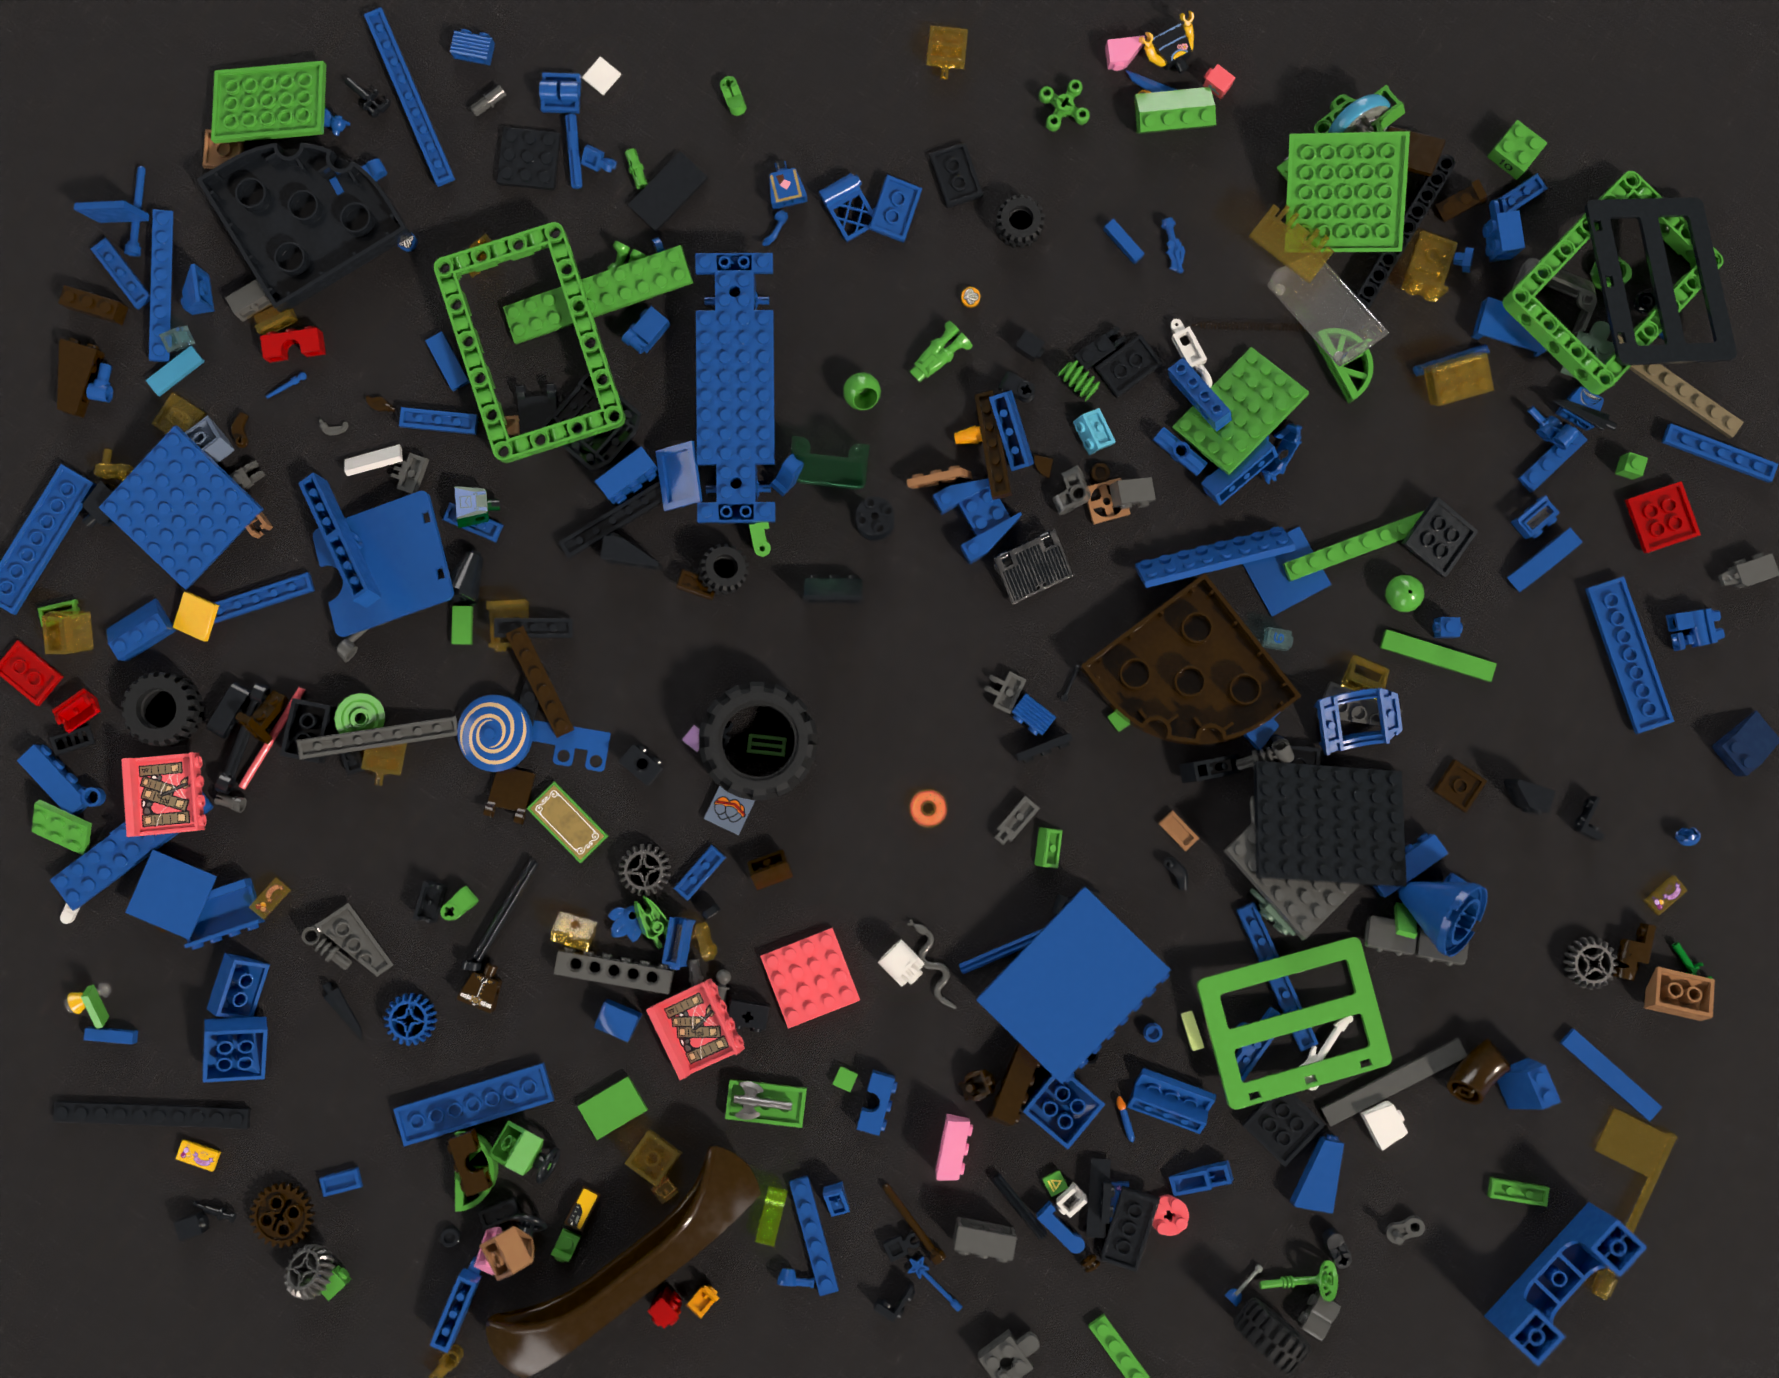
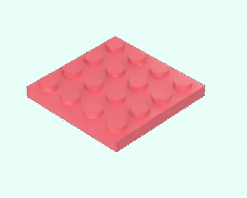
(810, 977)

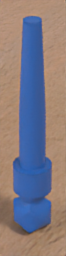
(295, 380)

